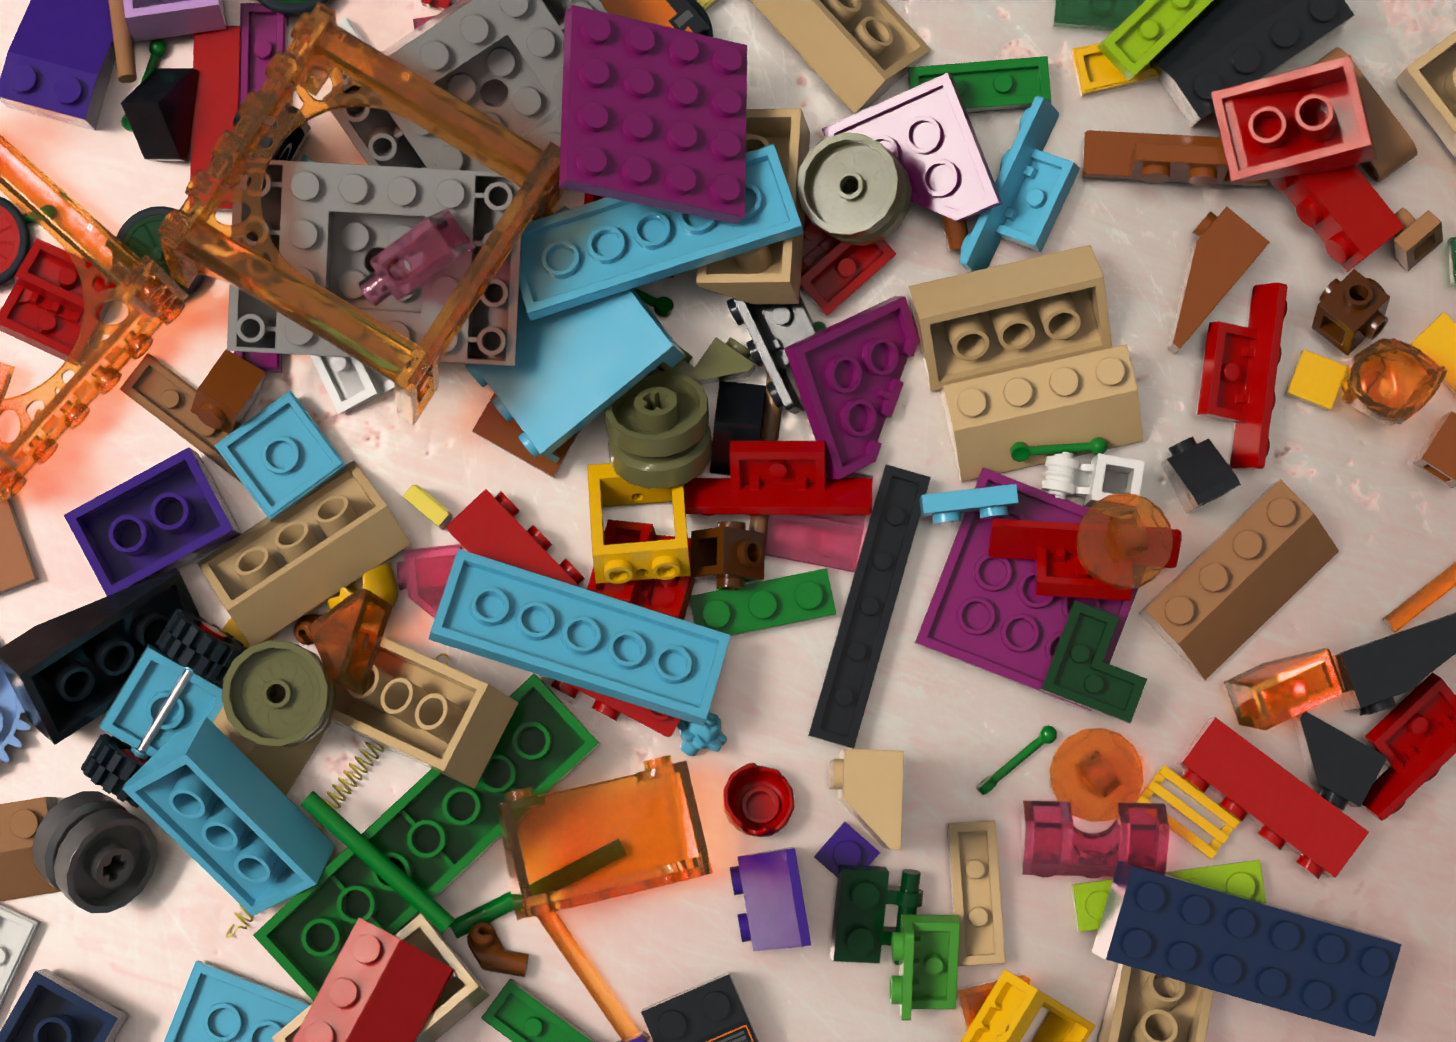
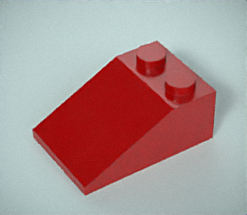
(1294, 123)

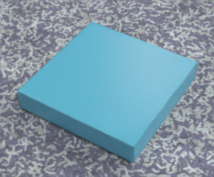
(280, 455)

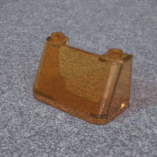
(602, 839)

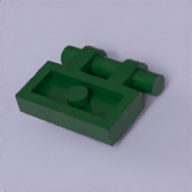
(861, 907)

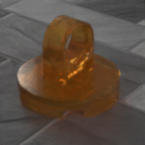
(1124, 541)
(1096, 773)

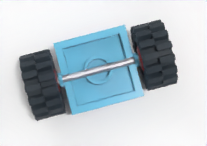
(162, 699)

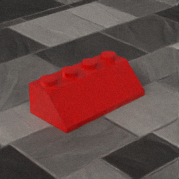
(375, 991)

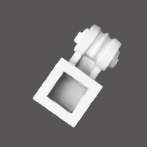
(1092, 481)

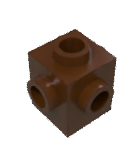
(1351, 311)
(728, 555)

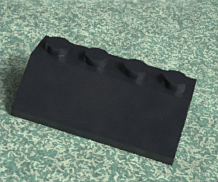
(1240, 44)

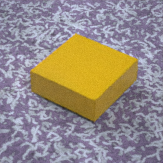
(1316, 380)

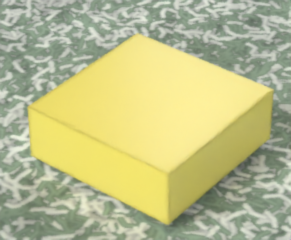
(428, 506)

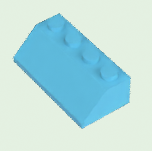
(230, 818)

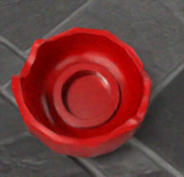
(758, 800)

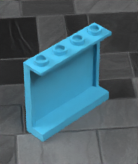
(575, 366)

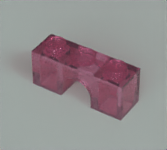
(1056, 847)

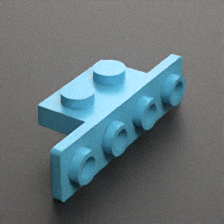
(1031, 189)

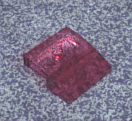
(817, 539)

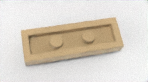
(976, 892)

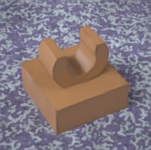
(1417, 237)

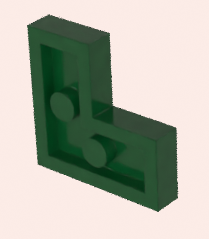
(1079, 669)

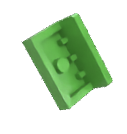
(927, 963)

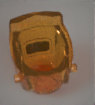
(1391, 381)

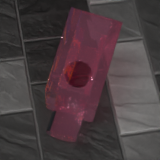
(428, 250)

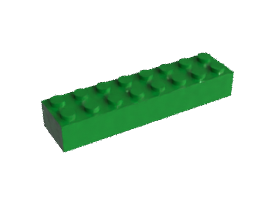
(428, 835)

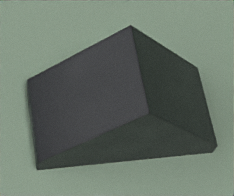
(162, 113)
(736, 419)

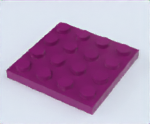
(653, 115)
(989, 606)

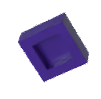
(846, 848)

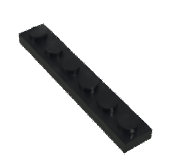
(869, 607)

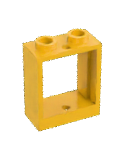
(624, 561)
(1013, 1008)

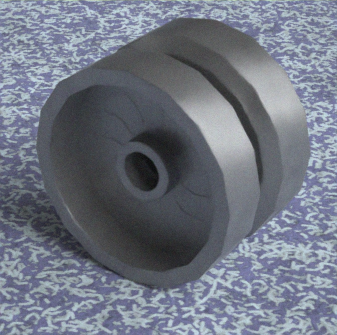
(94, 852)

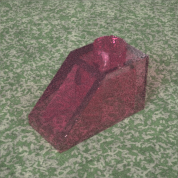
(426, 574)

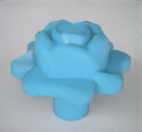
(701, 737)

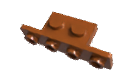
(1157, 158)

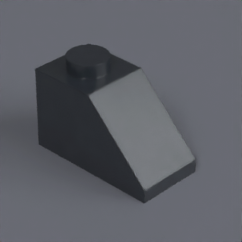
(1198, 473)
(1337, 761)

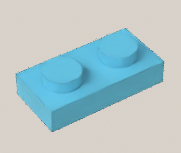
(989, 501)

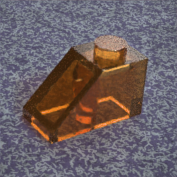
(1283, 688)

